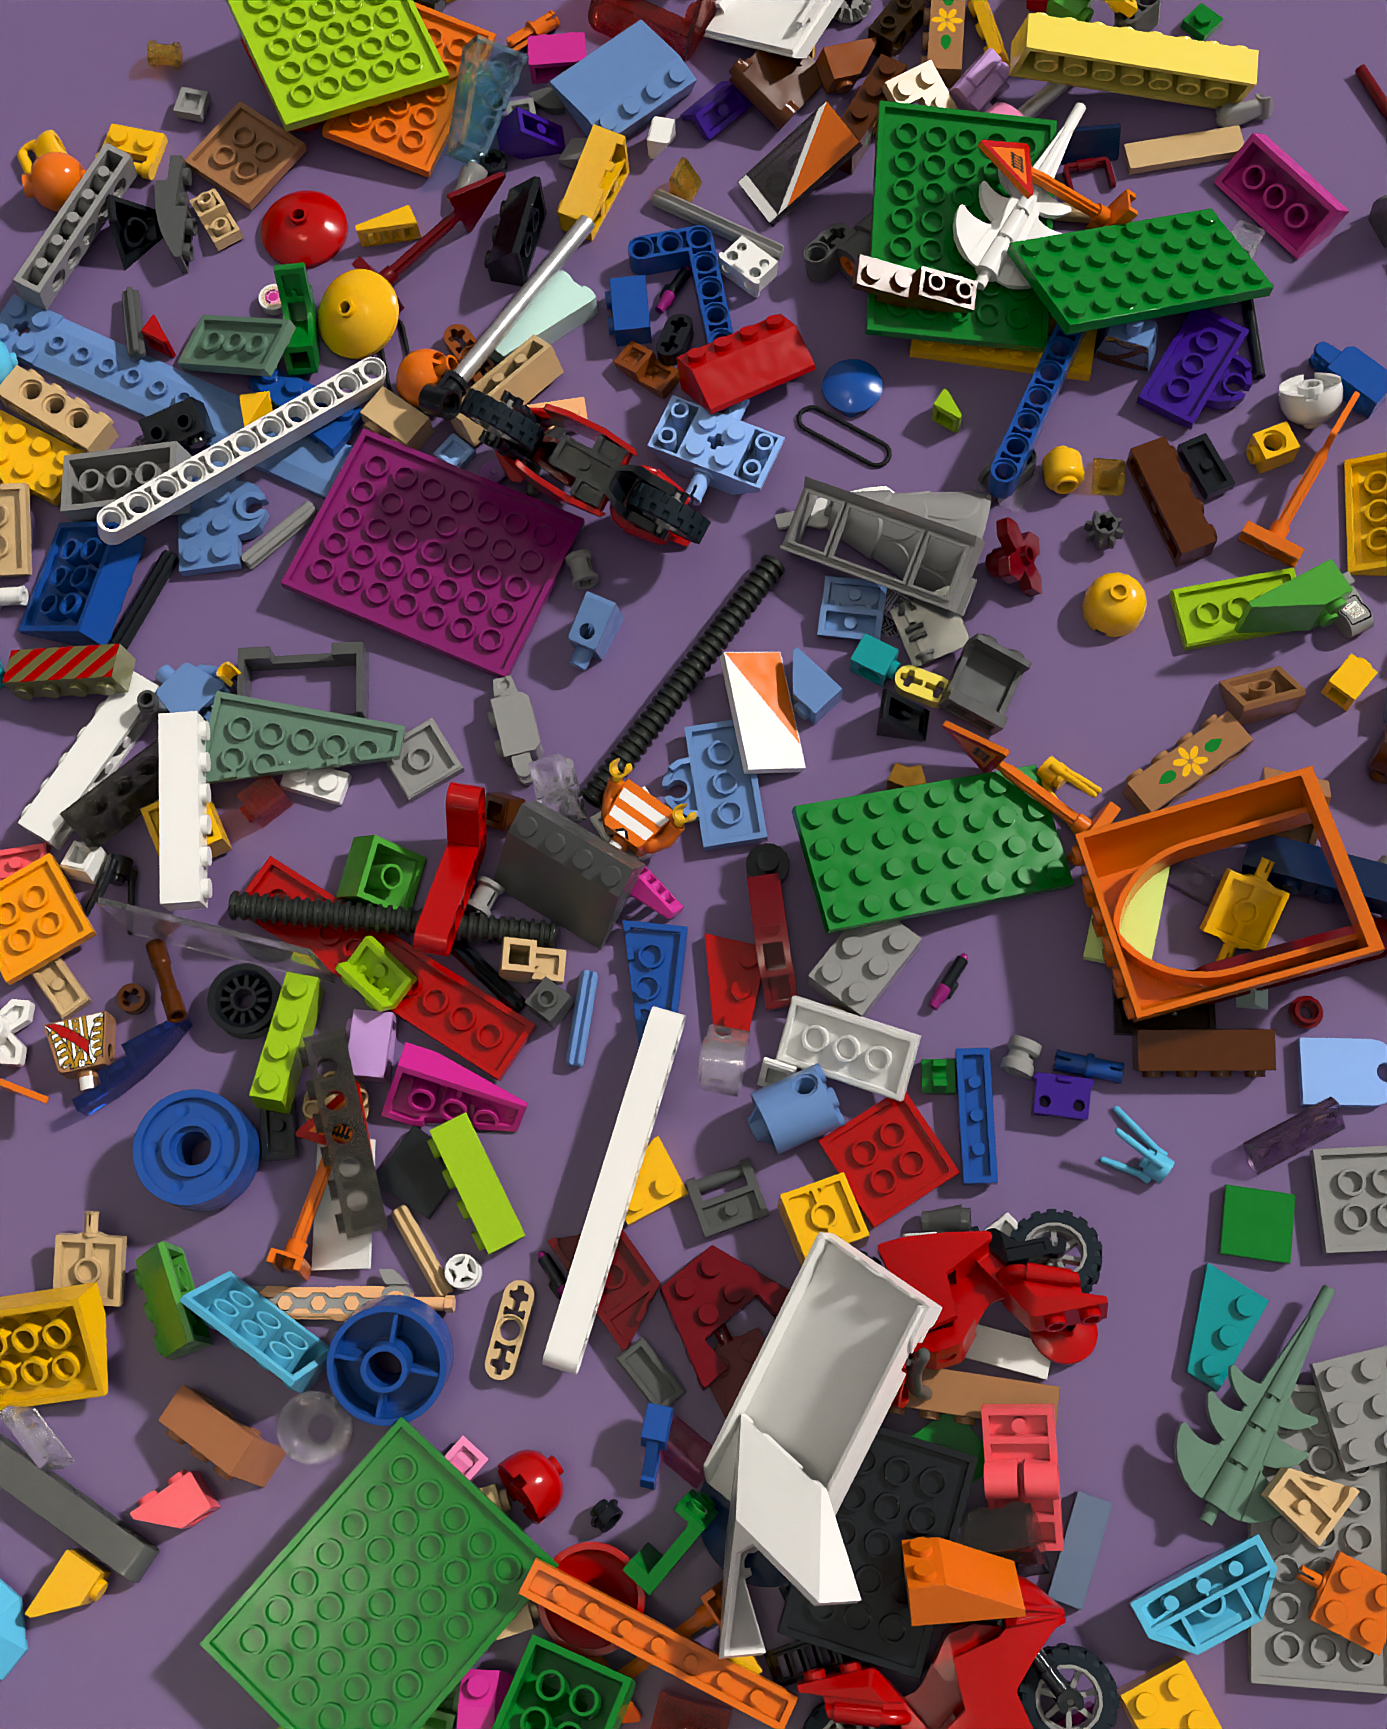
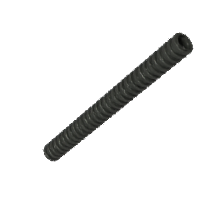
(688, 674)
(380, 918)

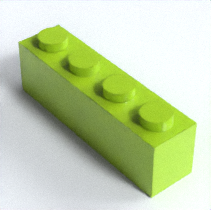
(280, 1059)
(477, 1184)

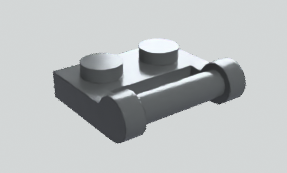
(730, 1208)

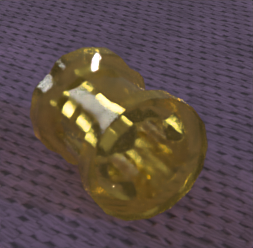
(164, 54)

